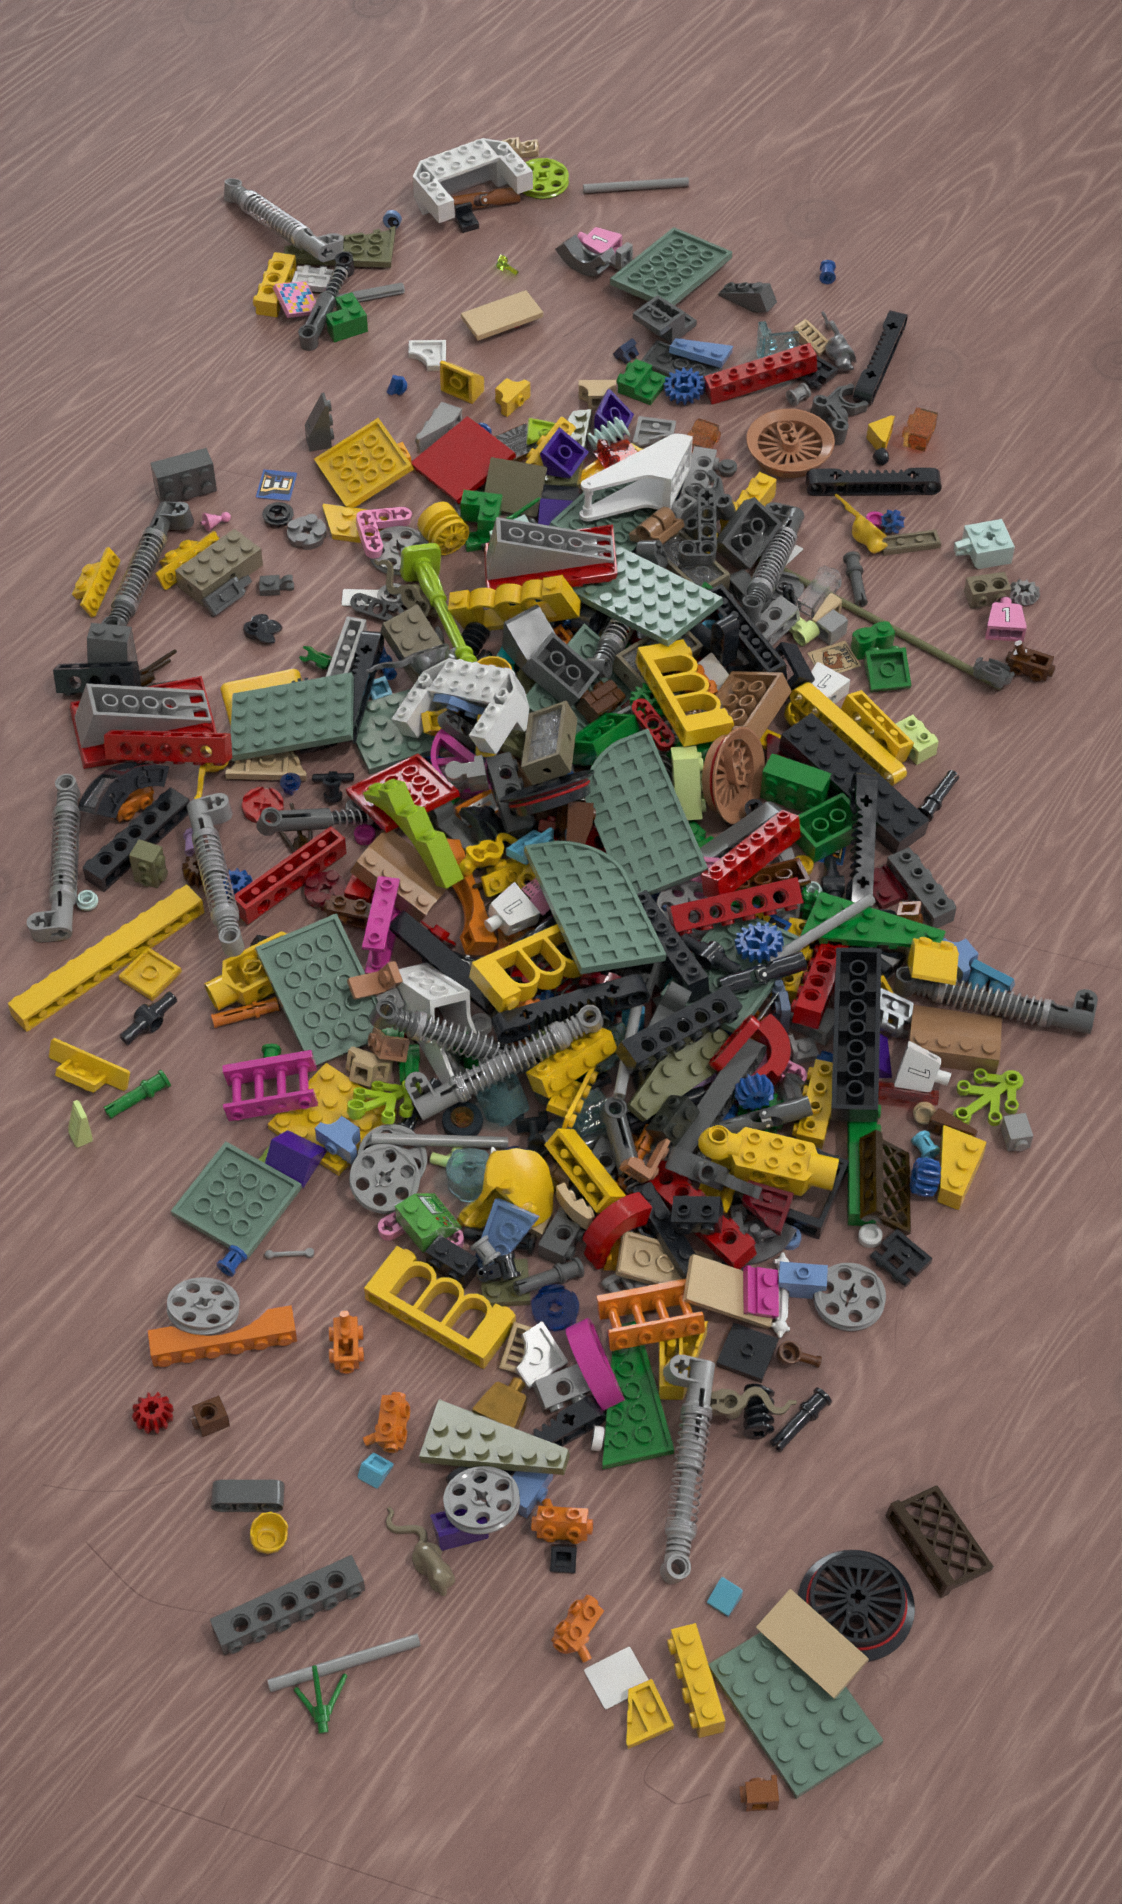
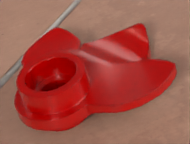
(439, 933)

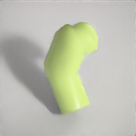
(441, 1160)

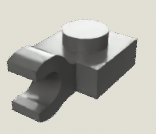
(273, 584)

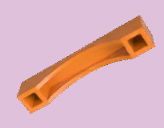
(475, 936)
(172, 1345)

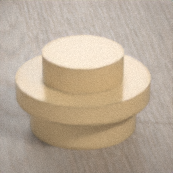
(923, 1112)

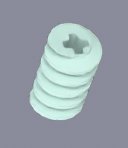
(610, 434)

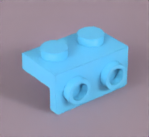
(516, 850)

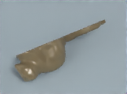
(410, 594)
(730, 1404)
(426, 1556)

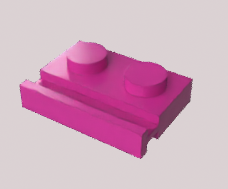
(761, 1292)

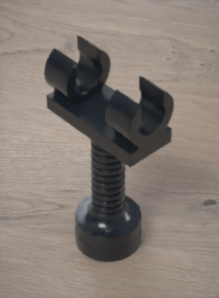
(533, 1125)

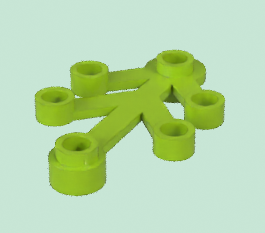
(990, 1094)
(357, 1107)

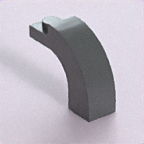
(582, 259)

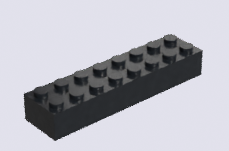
(815, 745)
(856, 1035)

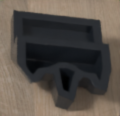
(484, 822)

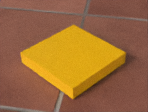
(150, 974)

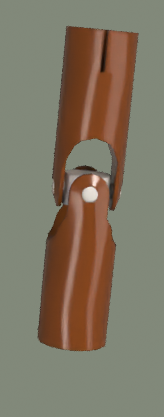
(495, 197)

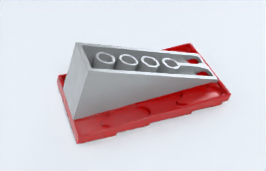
(537, 551)
(160, 707)

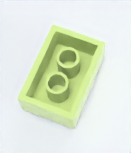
(688, 780)

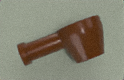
(795, 1354)

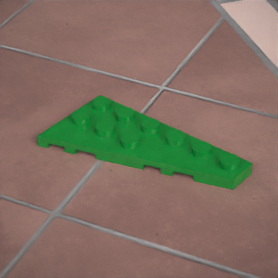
(868, 927)
(638, 1424)

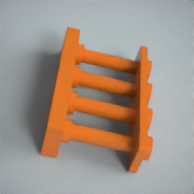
(645, 1299)

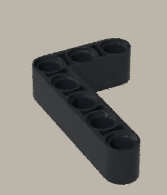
(720, 640)

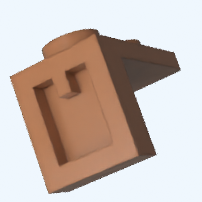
(376, 982)
(388, 1046)
(636, 1167)

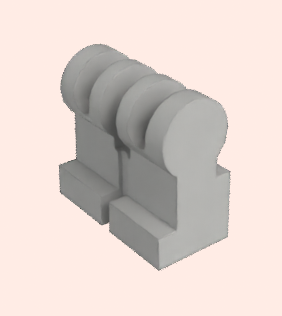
(468, 775)

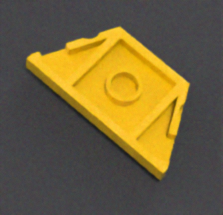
(342, 522)

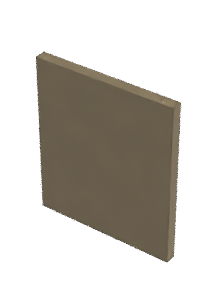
(517, 483)

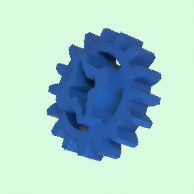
(684, 386)
(759, 942)

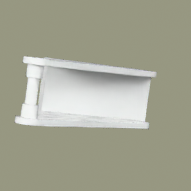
(659, 474)
(429, 988)

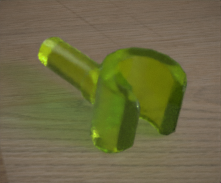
(502, 263)

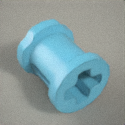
(925, 1145)

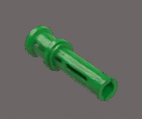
(145, 1090)

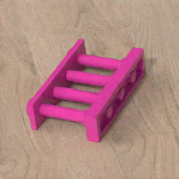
(378, 937)
(269, 1068)

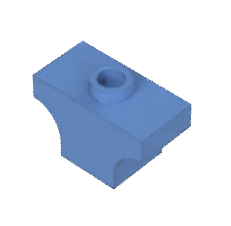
(965, 959)
(339, 1138)
(802, 1279)
(531, 1489)

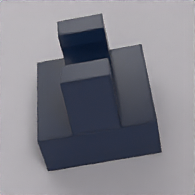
(625, 349)

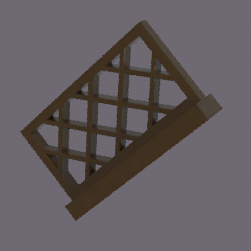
(873, 1182)
(920, 1546)

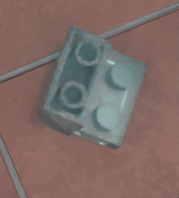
(589, 1119)

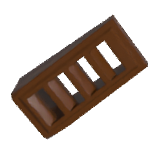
(942, 1118)

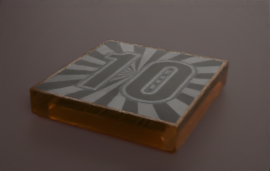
(516, 441)

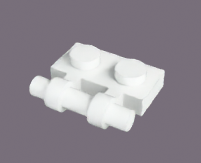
(315, 277)

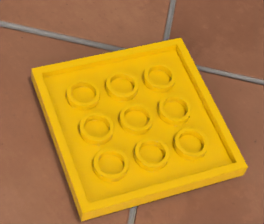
(363, 464)
(333, 1094)

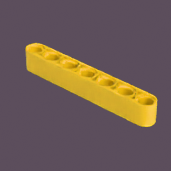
(812, 700)

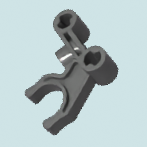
(835, 410)
(724, 505)
(713, 1176)

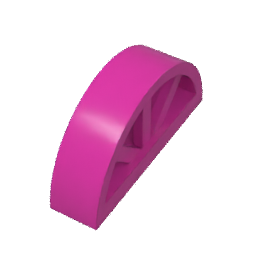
(461, 755)
(594, 1363)

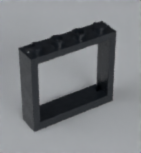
(805, 1223)

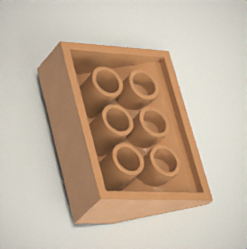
(753, 698)
(396, 858)
(958, 1037)

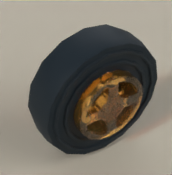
(459, 1113)

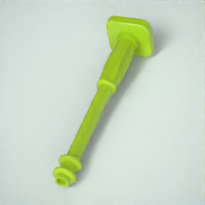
(423, 565)

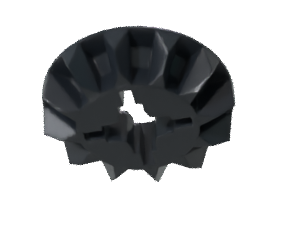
(275, 509)

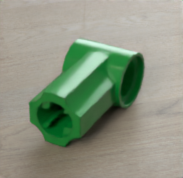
(411, 1064)

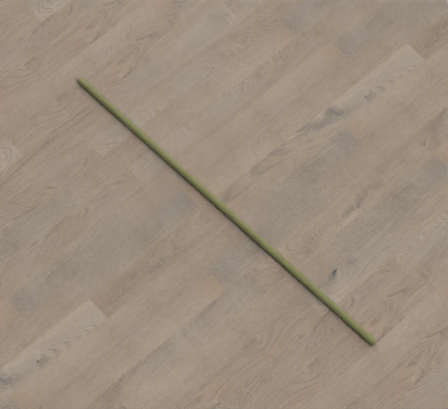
(898, 632)

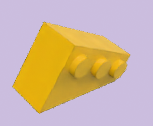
(959, 1163)
(668, 1349)

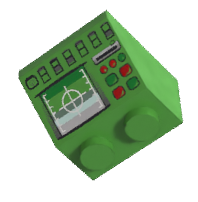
(425, 1219)

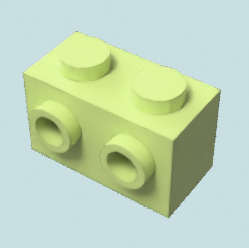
(924, 742)

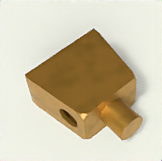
(503, 1403)

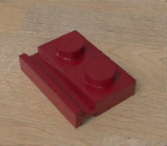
(887, 888)

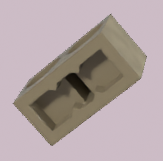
(986, 589)

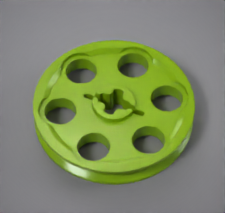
(546, 177)

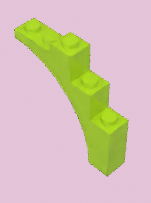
(413, 820)

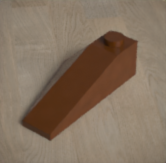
(778, 872)

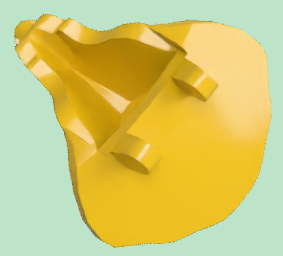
(517, 1178)

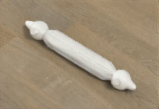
(780, 1325)

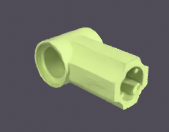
(804, 631)

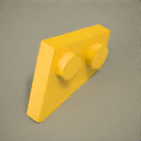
(646, 1714)

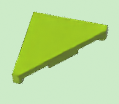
(536, 429)

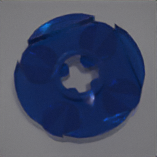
(563, 1298)

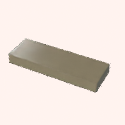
(911, 542)

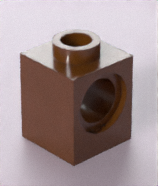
(209, 1407)

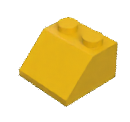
(460, 382)
(933, 960)

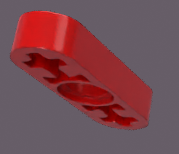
(652, 715)
(734, 1043)

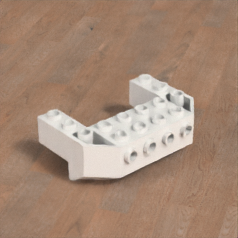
(464, 168)
(473, 682)

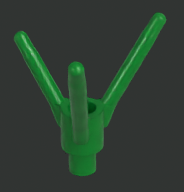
(321, 1713)

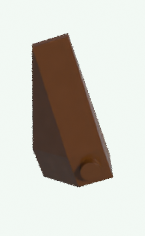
(575, 821)

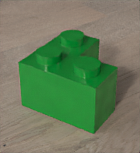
(347, 320)
(481, 508)

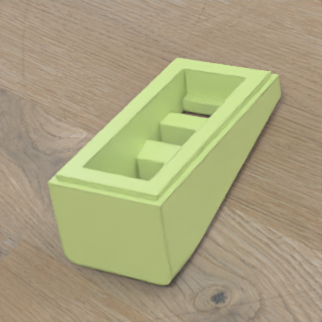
(79, 1126)

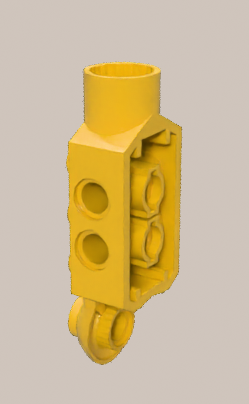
(241, 979)
(770, 1159)

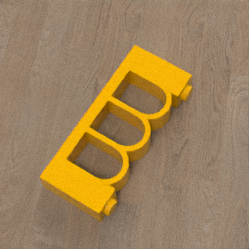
(557, 602)
(693, 728)
(506, 993)
(402, 1267)

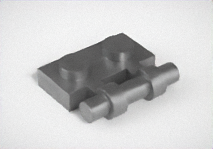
(897, 1009)

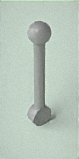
(309, 1253)

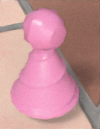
(210, 521)

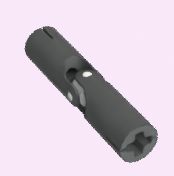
(771, 1116)

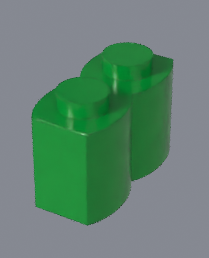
(878, 636)

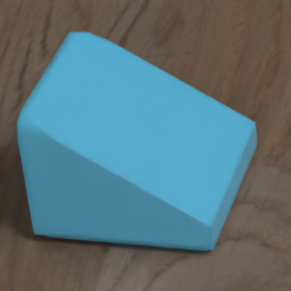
(380, 688)
(375, 1470)
(725, 1596)

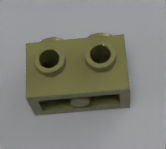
(148, 864)

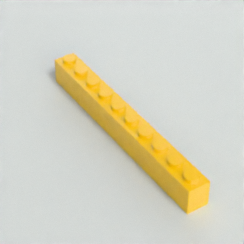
(105, 958)

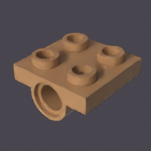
(658, 526)

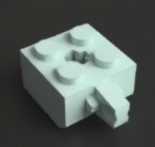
(986, 544)

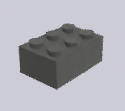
(184, 476)
(747, 534)
(560, 670)

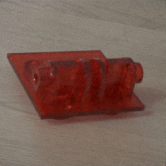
(613, 453)

